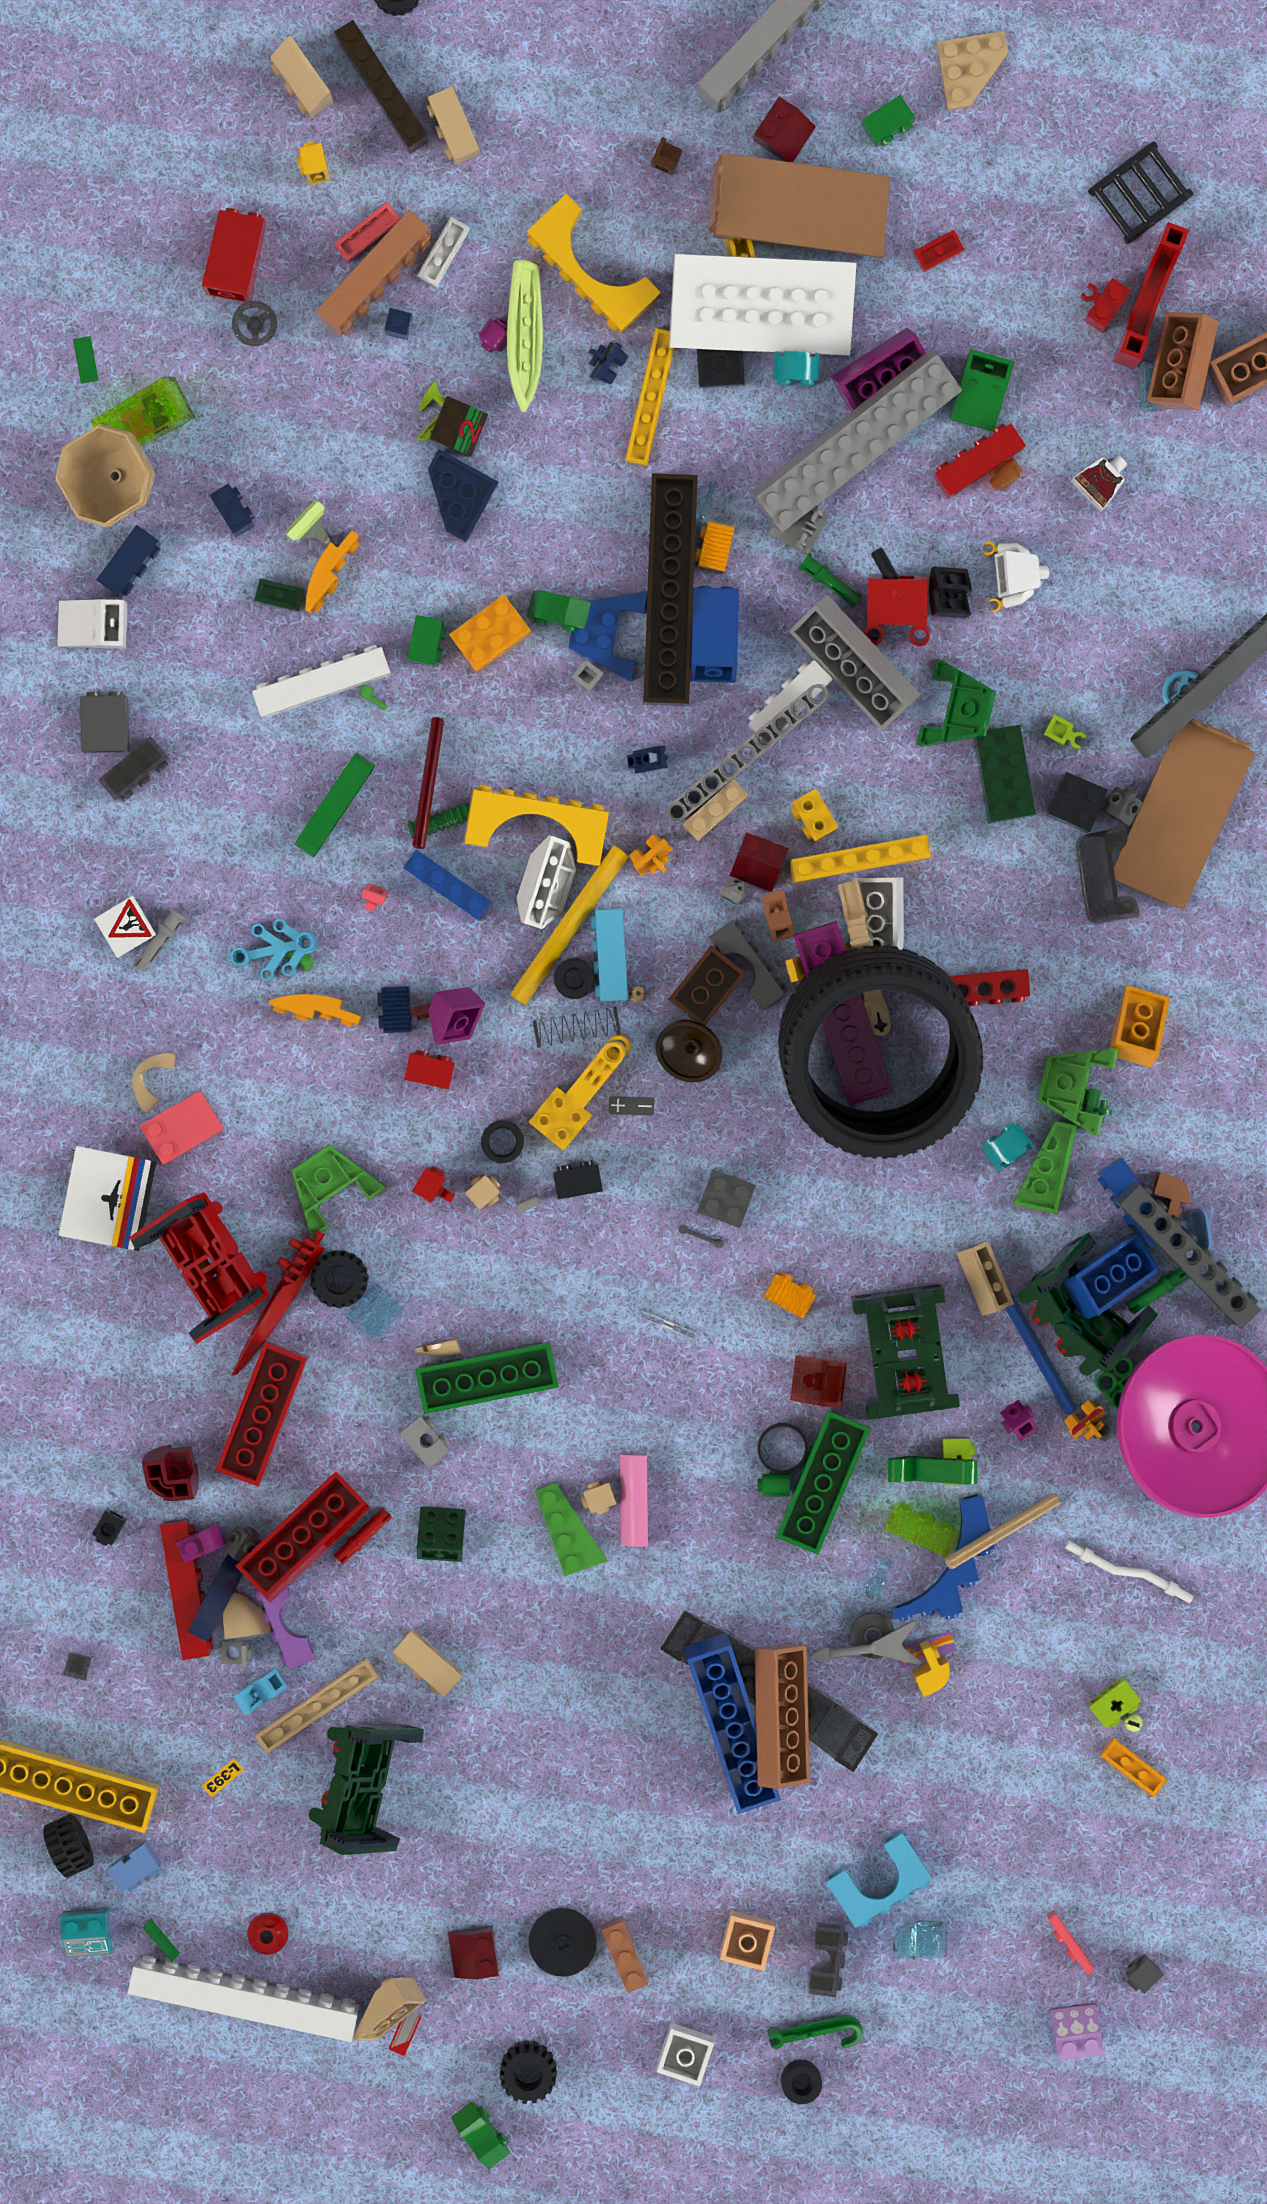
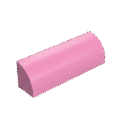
(633, 1499)

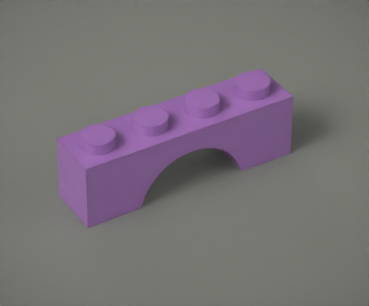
(294, 1648)

